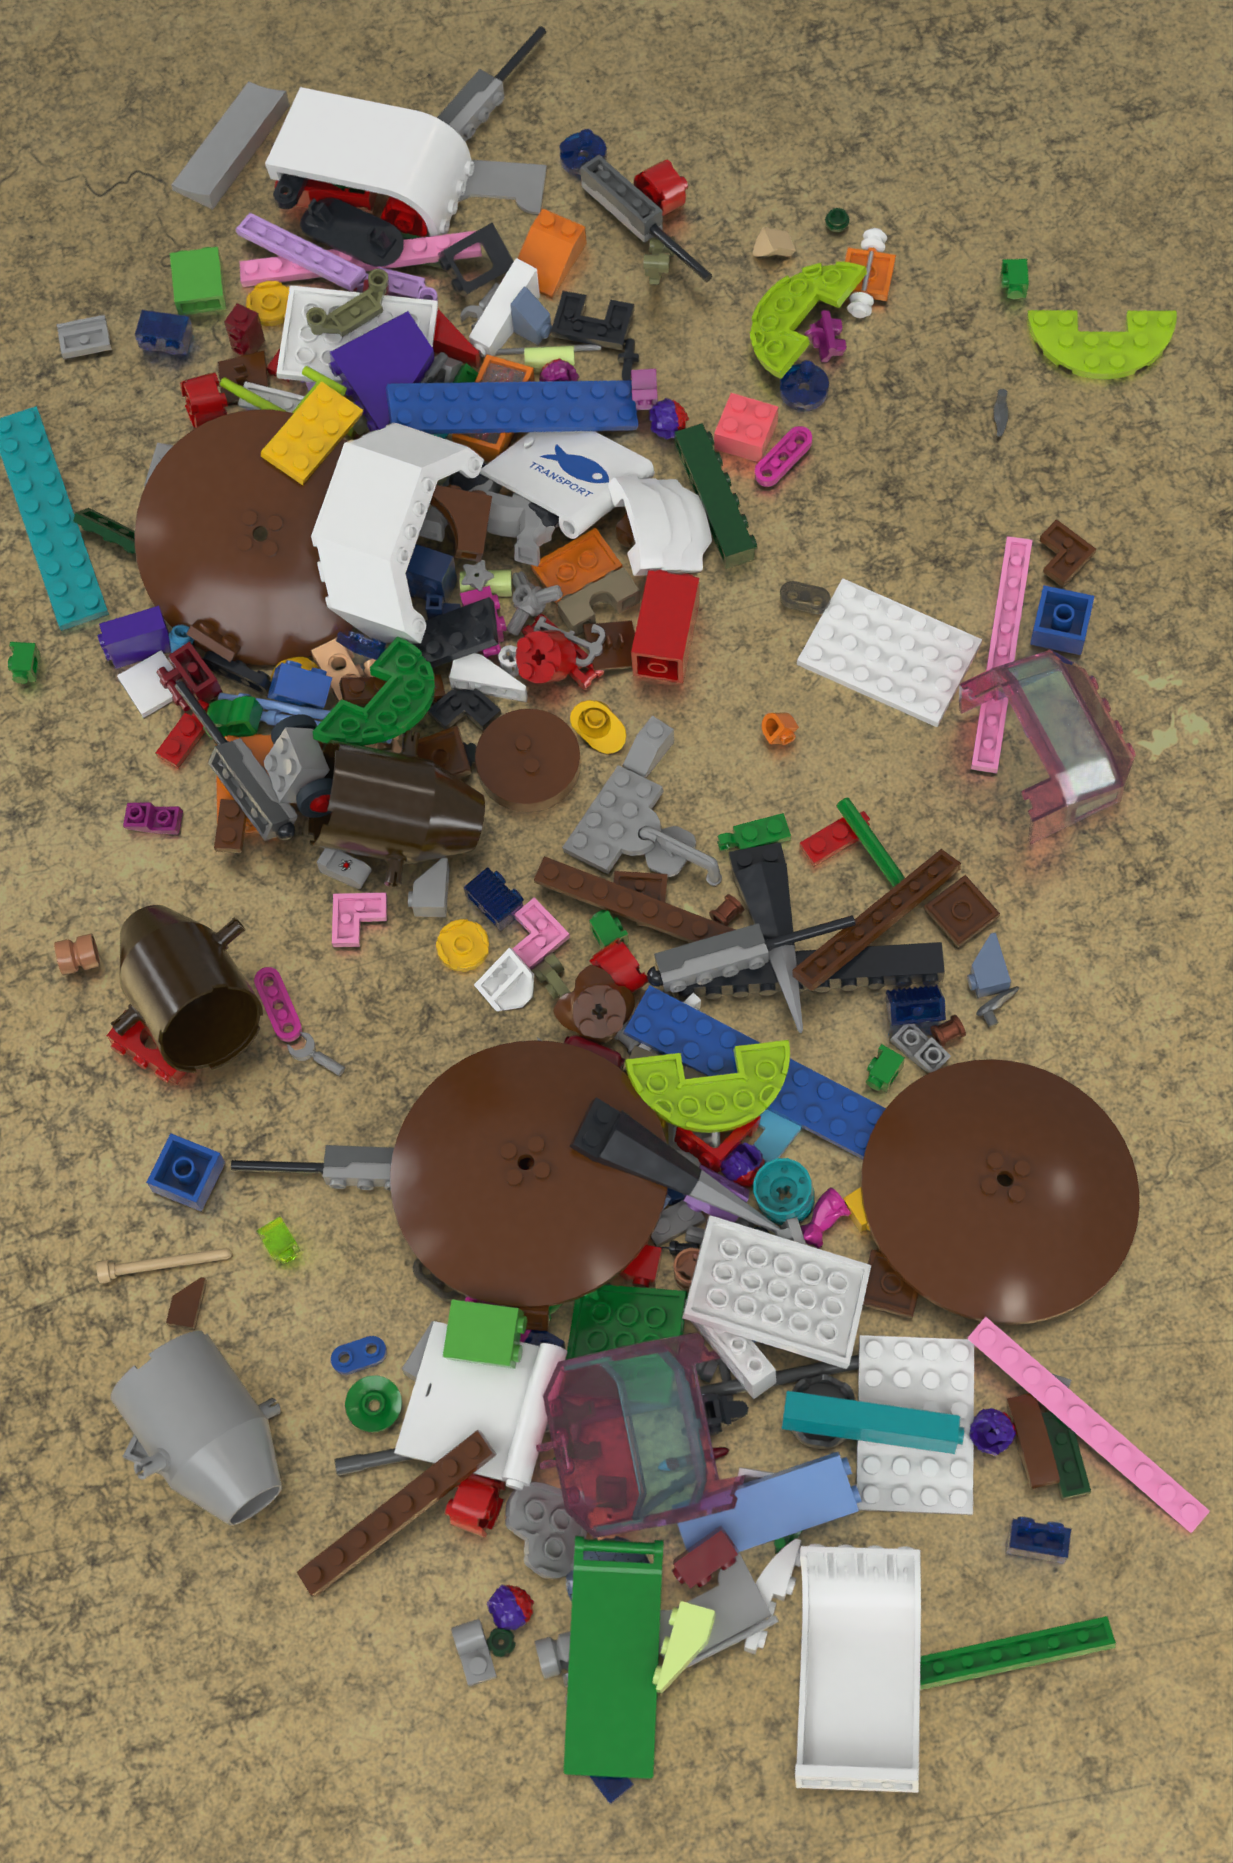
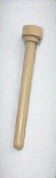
(109, 1270)

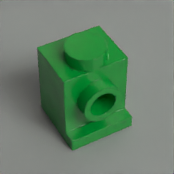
(1015, 277)
(24, 662)
(607, 929)
(884, 1069)

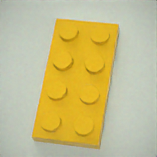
(311, 433)

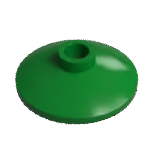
(370, 1390)

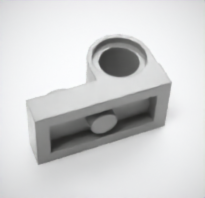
(474, 1652)

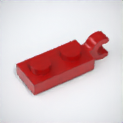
(182, 739)
(830, 840)

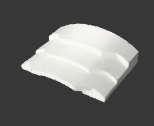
(665, 523)

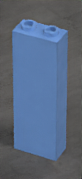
(782, 1504)

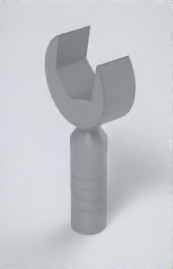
(476, 311)
(310, 1051)

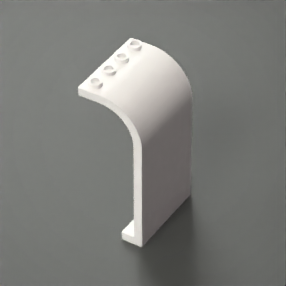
(375, 151)
(859, 1669)

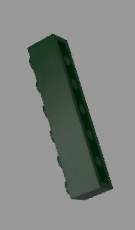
(713, 487)

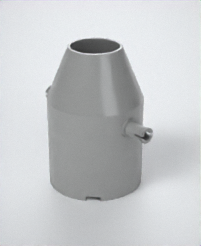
(201, 1428)

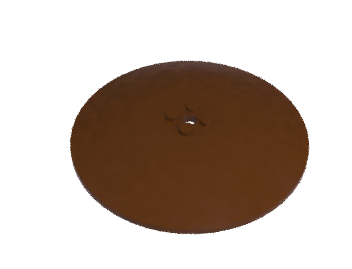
(201, 547)
(511, 1230)
(990, 1246)

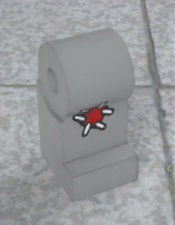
(343, 868)

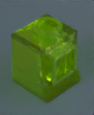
(279, 1241)

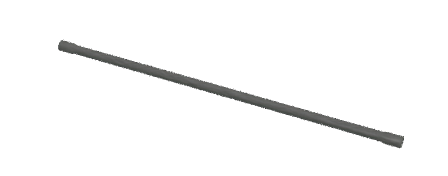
(359, 1462)

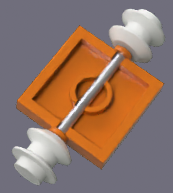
(879, 272)

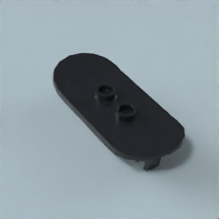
(352, 232)

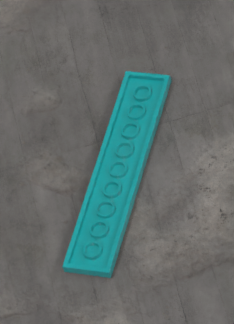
(49, 520)

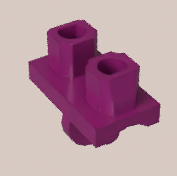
(823, 334)

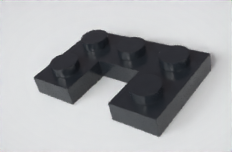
(573, 326)

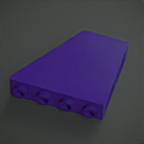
(380, 357)

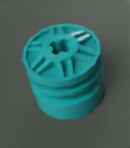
(779, 1177)

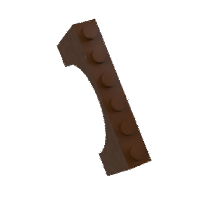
(467, 517)

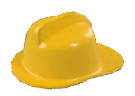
(598, 726)

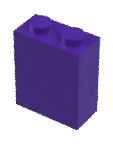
(134, 637)

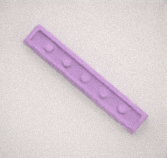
(301, 252)

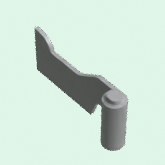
(508, 181)
(735, 1602)

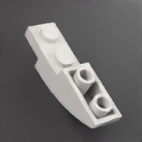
(775, 1583)

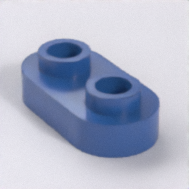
(358, 1354)

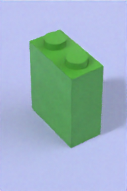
(198, 281)
(484, 1334)

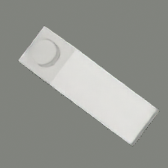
(481, 674)

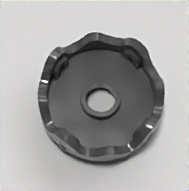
(824, 1386)

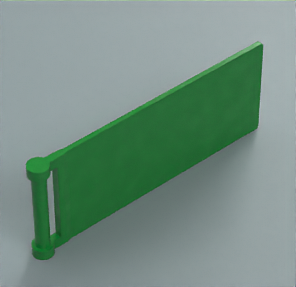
(613, 1661)

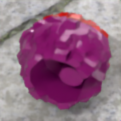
(558, 371)

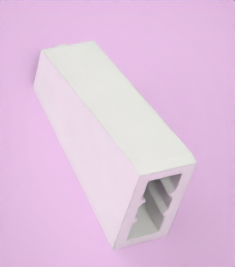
(496, 321)

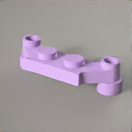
(405, 286)

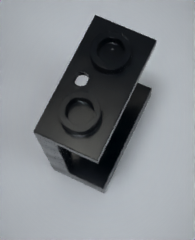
(495, 249)

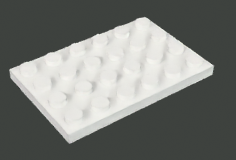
(304, 348)
(889, 652)
(777, 1292)
(925, 1377)

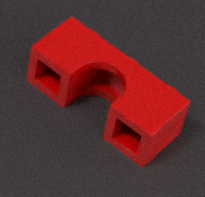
(134, 1045)

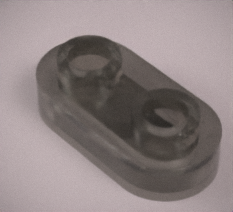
(806, 595)
(433, 1283)

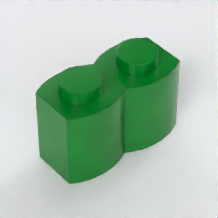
(236, 717)

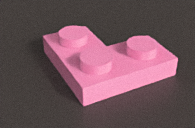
(350, 910)
(544, 936)

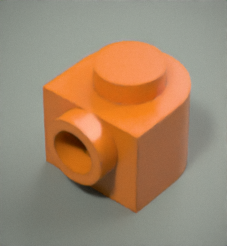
(779, 728)

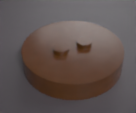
(528, 760)

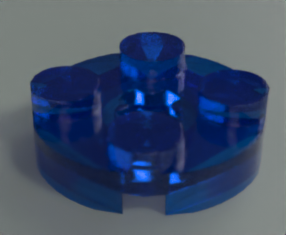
(581, 142)
(804, 373)

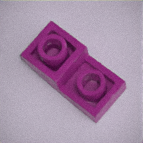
(152, 819)

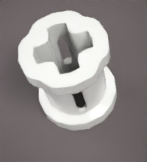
(504, 660)

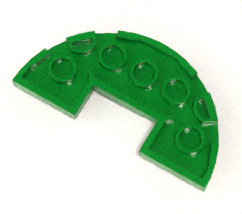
(395, 706)

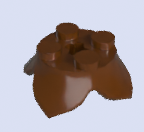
(592, 988)

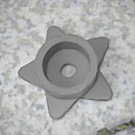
(481, 580)

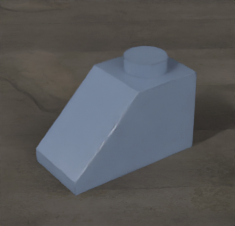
(530, 317)
(989, 970)

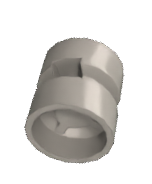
(553, 1654)

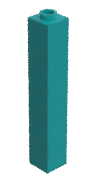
(872, 1422)

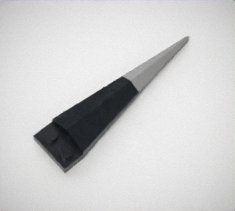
(765, 890)
(626, 1145)

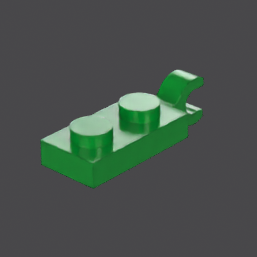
(756, 833)

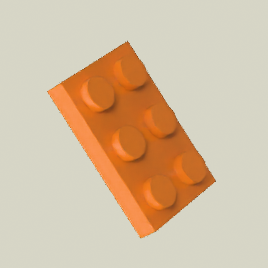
(577, 563)

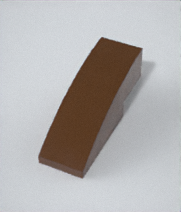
(1032, 1440)

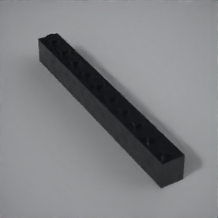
(870, 968)

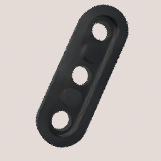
(293, 186)
(238, 672)

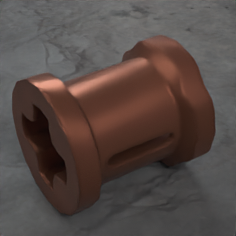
(727, 910)
(948, 1030)

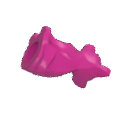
(825, 1213)

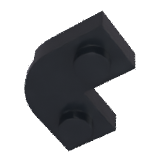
(464, 702)

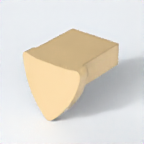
(773, 242)

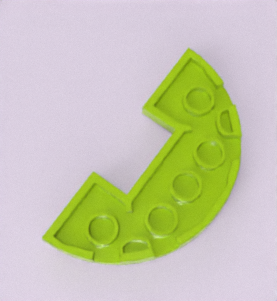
(789, 303)
(1102, 352)
(712, 1101)

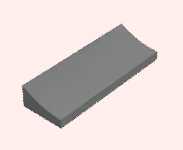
(231, 144)

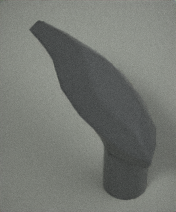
(1001, 411)
(995, 1003)

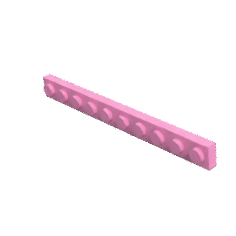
(415, 252)
(1002, 650)
(1088, 1425)

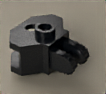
(721, 1412)

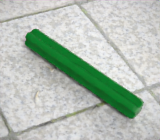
(870, 841)

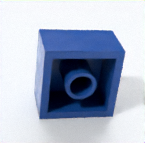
(1062, 620)
(300, 686)
(186, 1172)

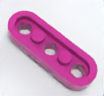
(785, 448)
(277, 994)

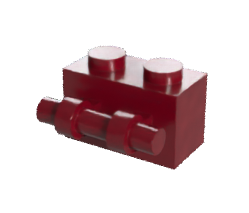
(194, 673)

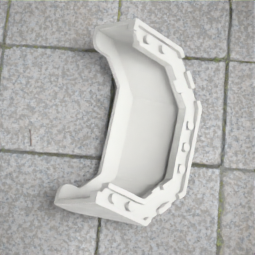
(374, 523)

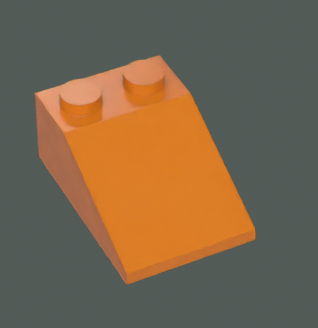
(552, 249)

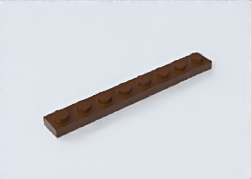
(626, 902)
(876, 920)
(396, 1513)

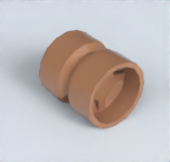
(80, 953)
(684, 1267)

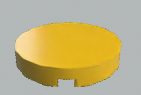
(269, 301)
(462, 945)

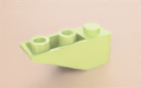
(688, 1638)

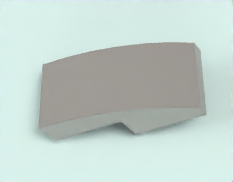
(919, 1048)

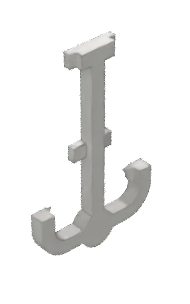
(594, 648)

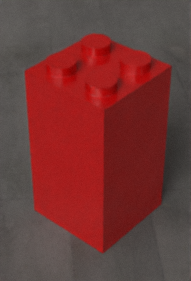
(665, 626)

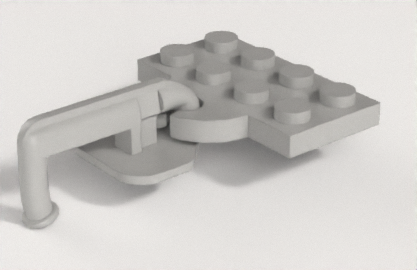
(622, 817)

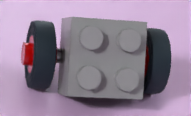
(299, 766)

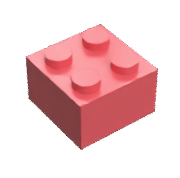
(746, 427)

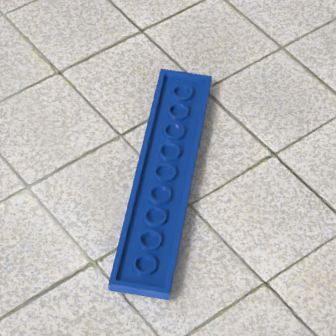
(513, 406)
(708, 1047)

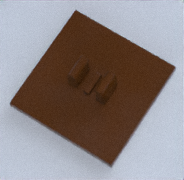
(243, 369)
(616, 646)

